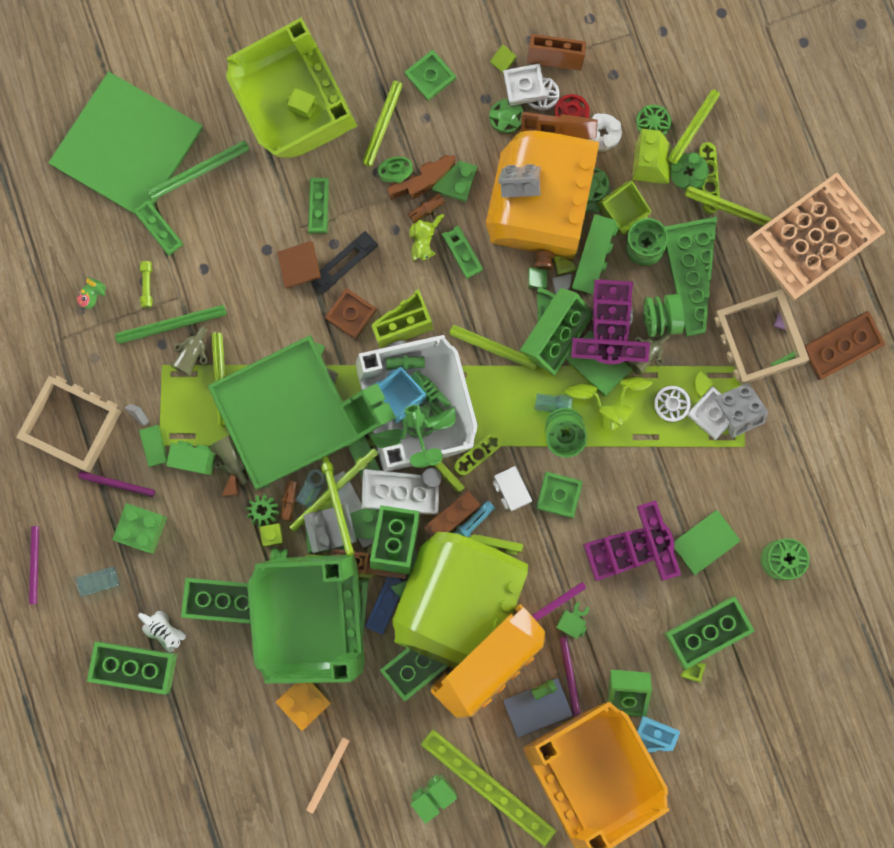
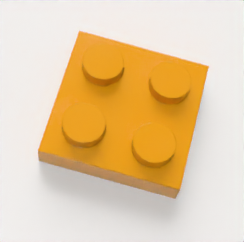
(303, 703)

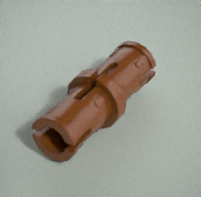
(426, 208)
(289, 501)

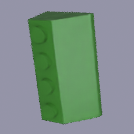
(553, 334)

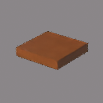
(298, 264)
(350, 313)

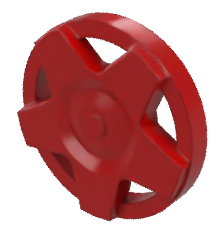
(573, 107)

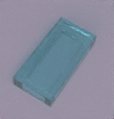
(97, 581)

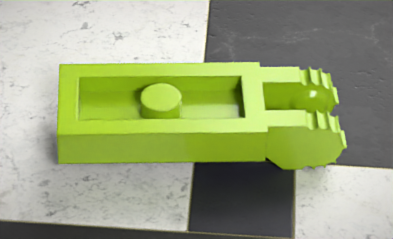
(511, 547)

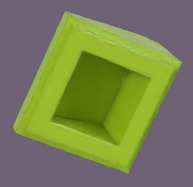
(503, 59)

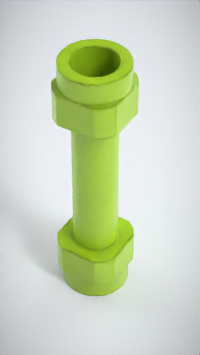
(146, 300)

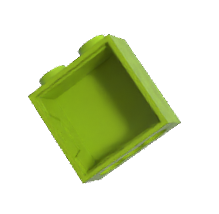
(625, 206)

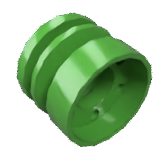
(650, 232)
(666, 315)
(565, 442)
(773, 559)

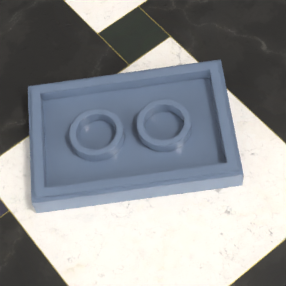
(530, 715)

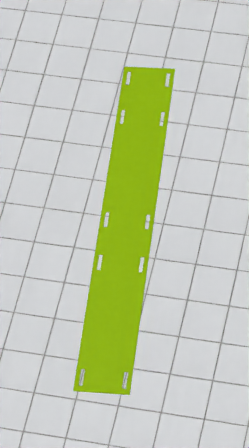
(501, 404)

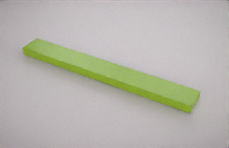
(488, 787)

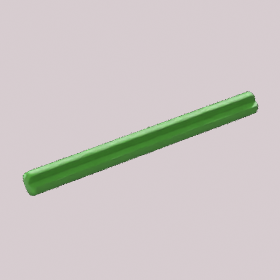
(198, 170)
(170, 324)

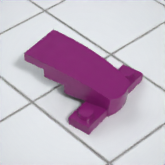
(611, 326)
(635, 547)

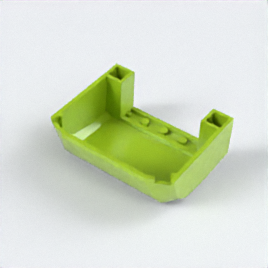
(270, 71)
(456, 597)

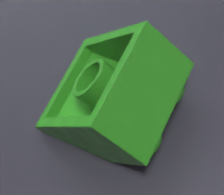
(630, 691)

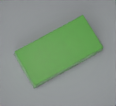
(153, 446)

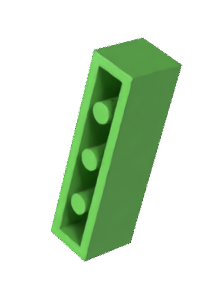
(594, 253)

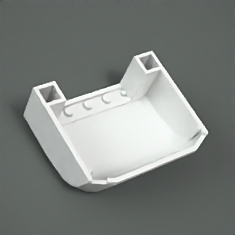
(446, 372)

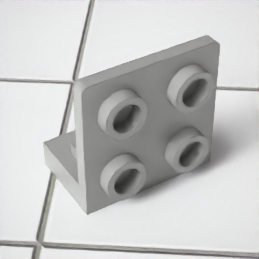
(742, 409)
(324, 529)

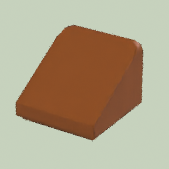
(231, 488)

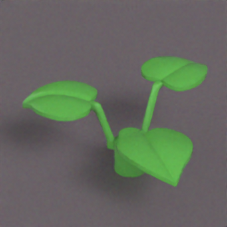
(414, 419)

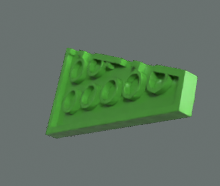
(690, 263)

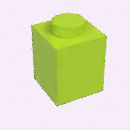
(301, 103)
(272, 535)

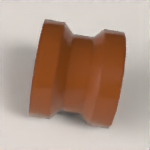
(544, 260)

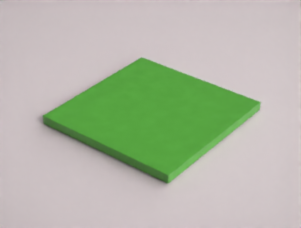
(125, 143)
(283, 412)

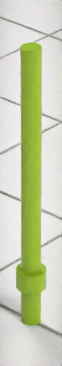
(361, 464)
(327, 469)

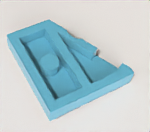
(657, 735)

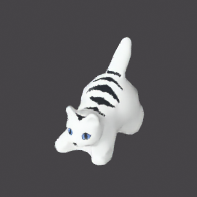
(159, 628)

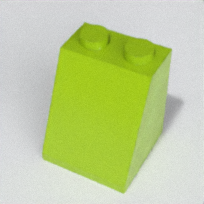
(651, 157)

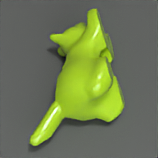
(422, 234)

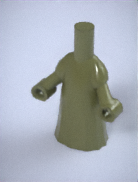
(656, 350)
(189, 353)
(228, 453)

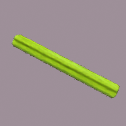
(382, 123)
(693, 126)
(727, 206)
(491, 346)
(219, 364)

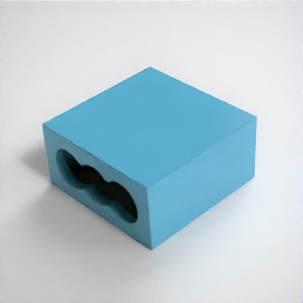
(401, 392)

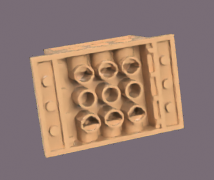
(815, 236)

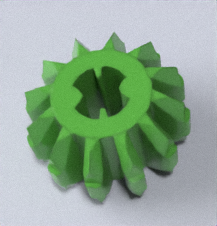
(262, 503)

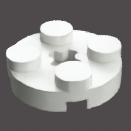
(612, 127)

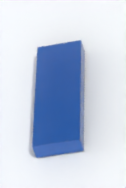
(383, 607)

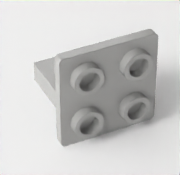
(520, 181)

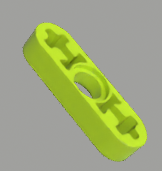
(463, 459)

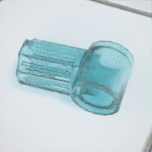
(549, 403)
(311, 490)

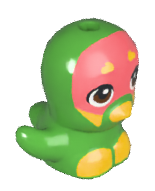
(88, 295)

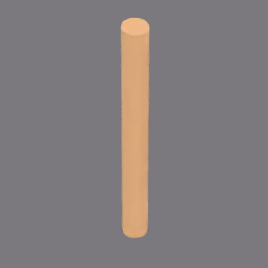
(327, 775)

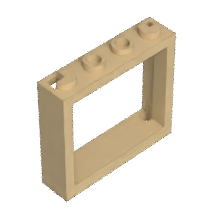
(790, 327)
(100, 439)

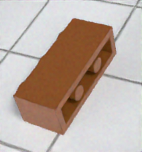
(556, 52)
(453, 515)

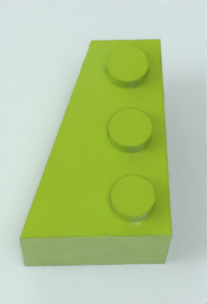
(403, 322)

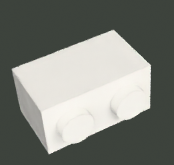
(512, 489)

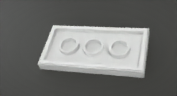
(398, 491)

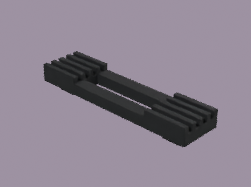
(364, 244)

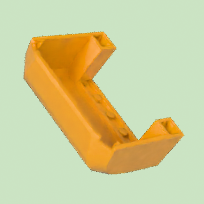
(557, 215)
(490, 665)
(598, 777)

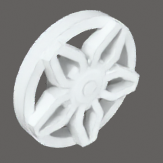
(548, 91)
(672, 403)

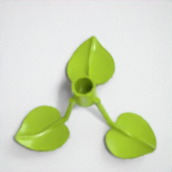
(613, 414)

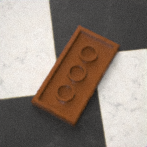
(843, 345)

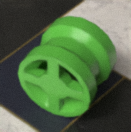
(278, 554)

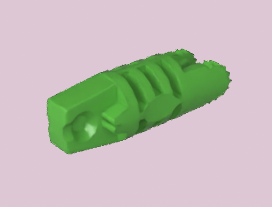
(432, 391)

